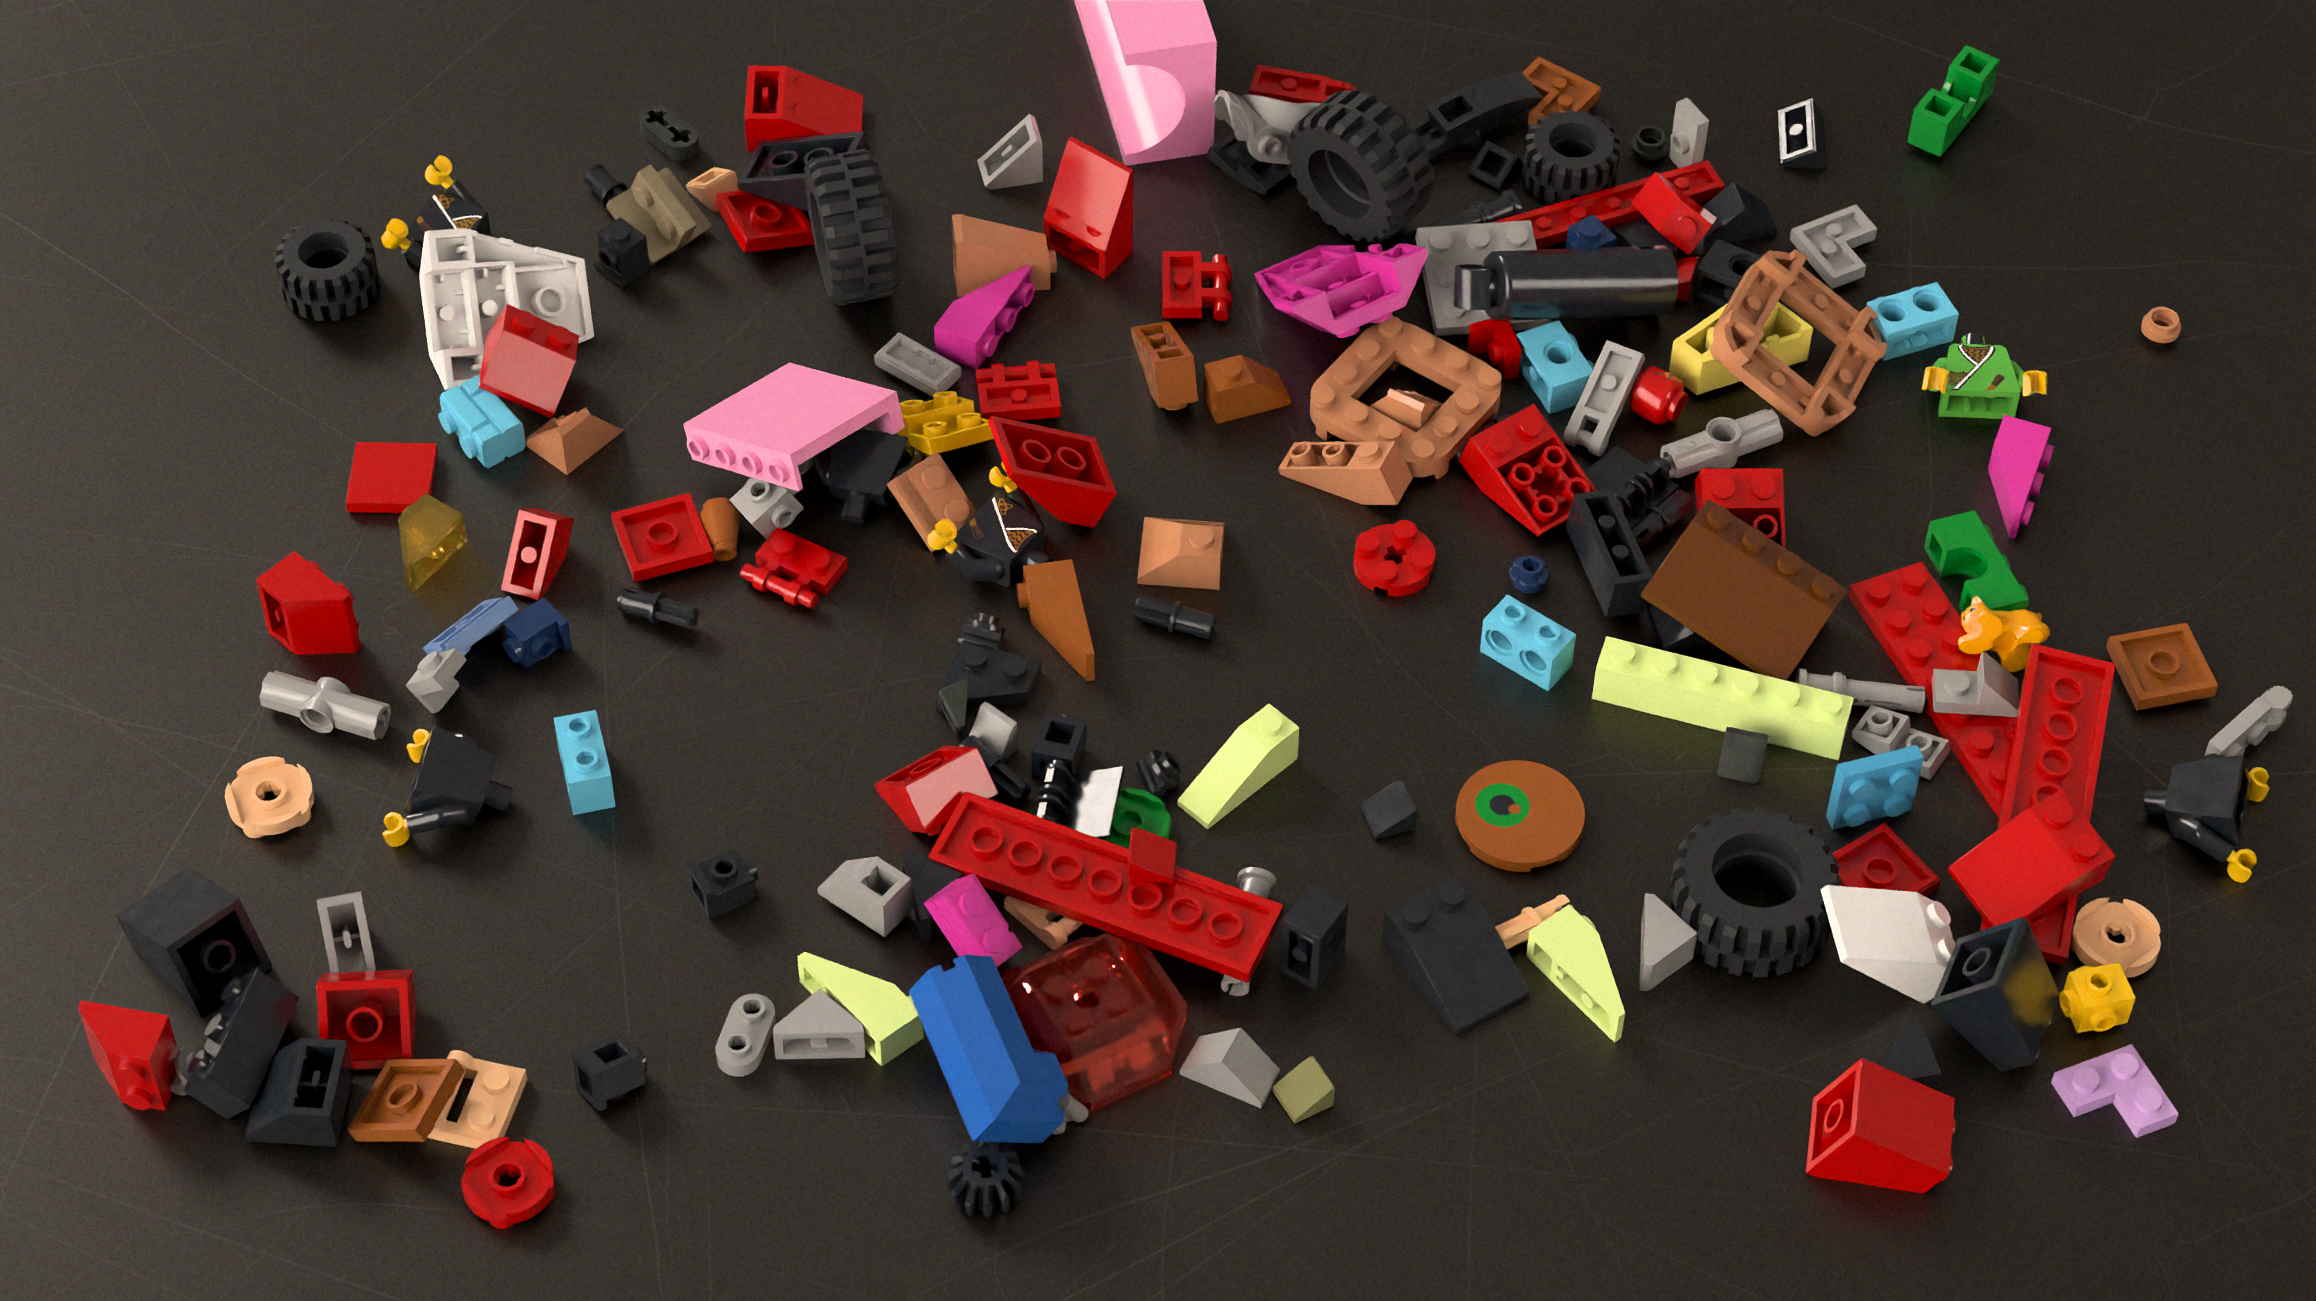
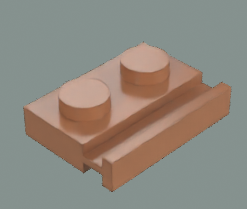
(931, 494)

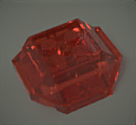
(1126, 1035)

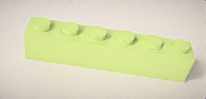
(1721, 697)

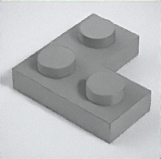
(1830, 244)

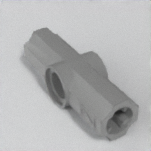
(1722, 443)
(325, 705)

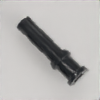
(1479, 213)

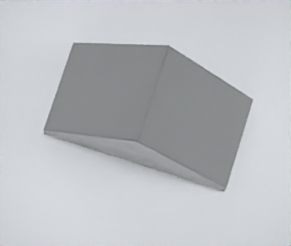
(1015, 158)
(346, 933)
(1664, 944)
(819, 1031)
(1232, 1065)

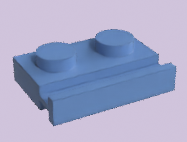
(473, 626)

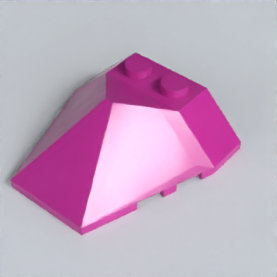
(1341, 287)

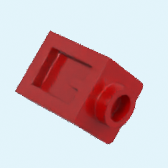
(1500, 342)

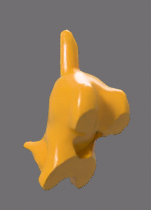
(2002, 632)

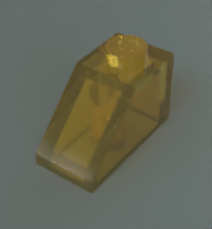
(428, 538)

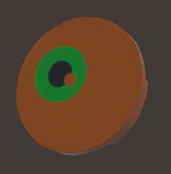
(1520, 815)

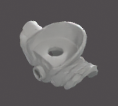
(1261, 122)

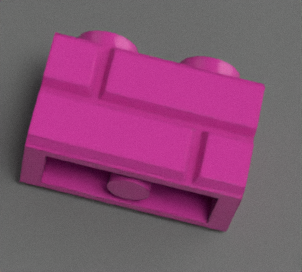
(972, 921)

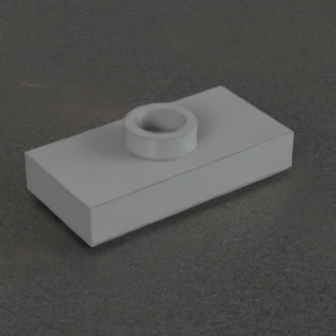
(1688, 134)
(917, 365)

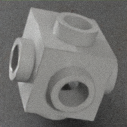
(767, 505)

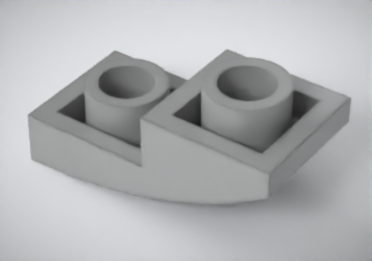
(1889, 731)

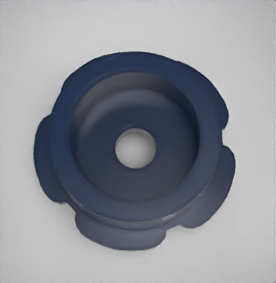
(1529, 573)

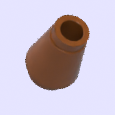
(721, 526)

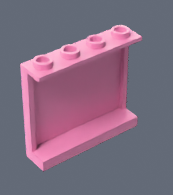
(787, 421)

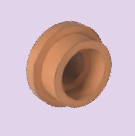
(2161, 325)

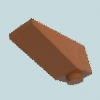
(1166, 365)
(1058, 612)

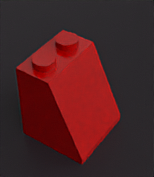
(1881, 1131)

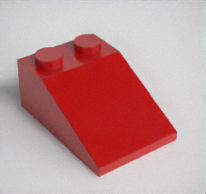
(1056, 469)
(2033, 862)

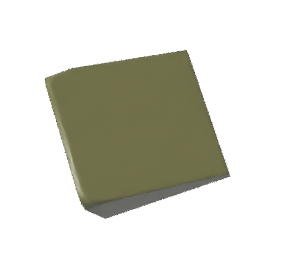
(1305, 1090)

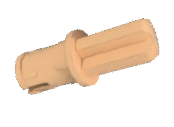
(1517, 929)

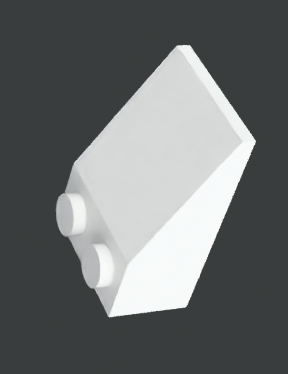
(1891, 936)

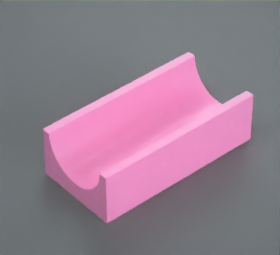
(1154, 74)

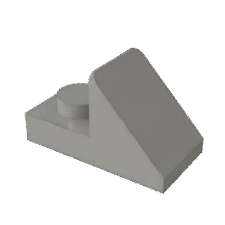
(1979, 692)

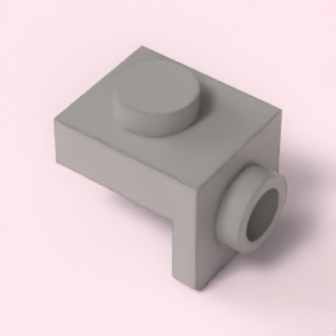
(435, 679)

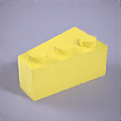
(1691, 361)

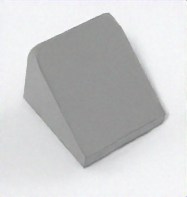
(995, 730)

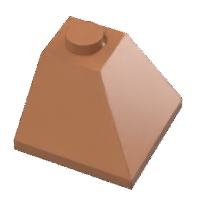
(1181, 553)

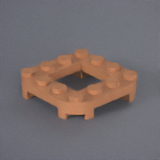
(1739, 332)
(1388, 345)

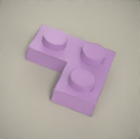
(2121, 1080)

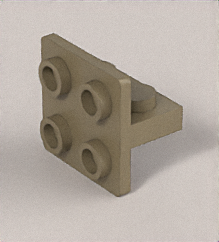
(660, 211)

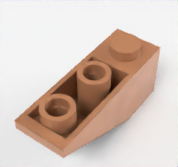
(1353, 470)

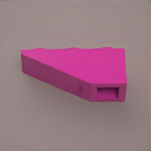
(978, 320)
(2015, 467)

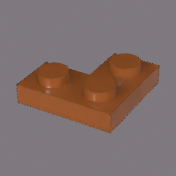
(1559, 90)

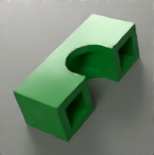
(1946, 112)
(1967, 547)

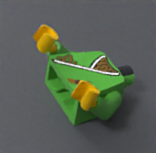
(1980, 380)

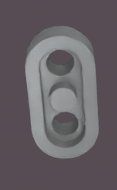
(748, 1031)

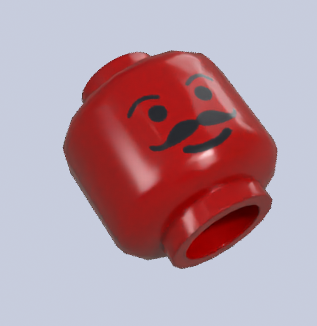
(1657, 396)

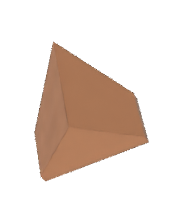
(1407, 408)
(571, 439)

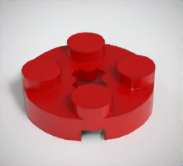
(1394, 540)
(514, 1203)

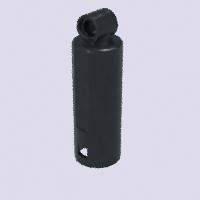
(1569, 283)

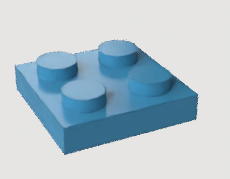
(1874, 787)

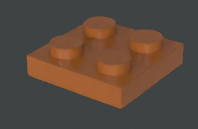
(2161, 666)
(406, 1100)

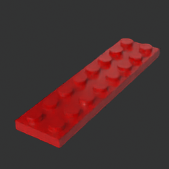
(1921, 635)
(2057, 749)
(1091, 884)

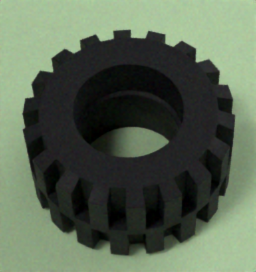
(1570, 156)
(327, 269)

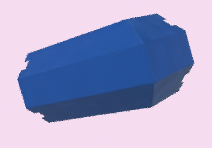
(985, 1056)

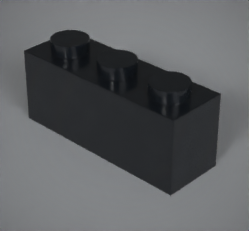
(1608, 552)
(240, 1043)

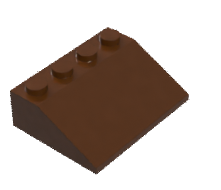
(1744, 592)

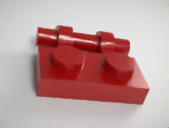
(1183, 285)
(1018, 391)
(797, 560)

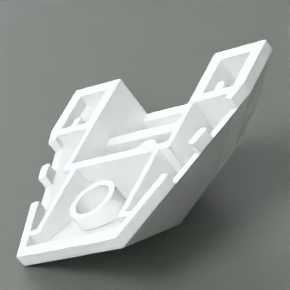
(472, 279)

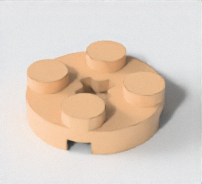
(275, 816)
(2130, 919)

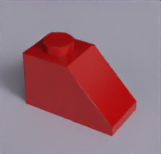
(1673, 213)
(536, 551)

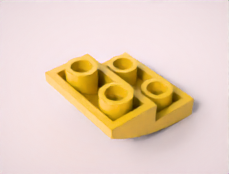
(943, 423)

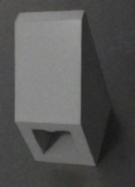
(870, 892)

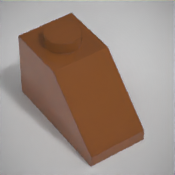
(1241, 388)

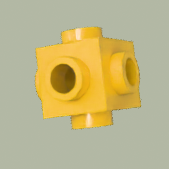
(2097, 997)

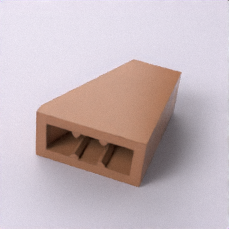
(992, 250)

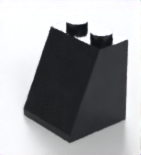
(194, 938)
(1999, 993)

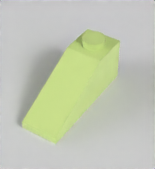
(1242, 766)
(1574, 959)
(882, 1008)

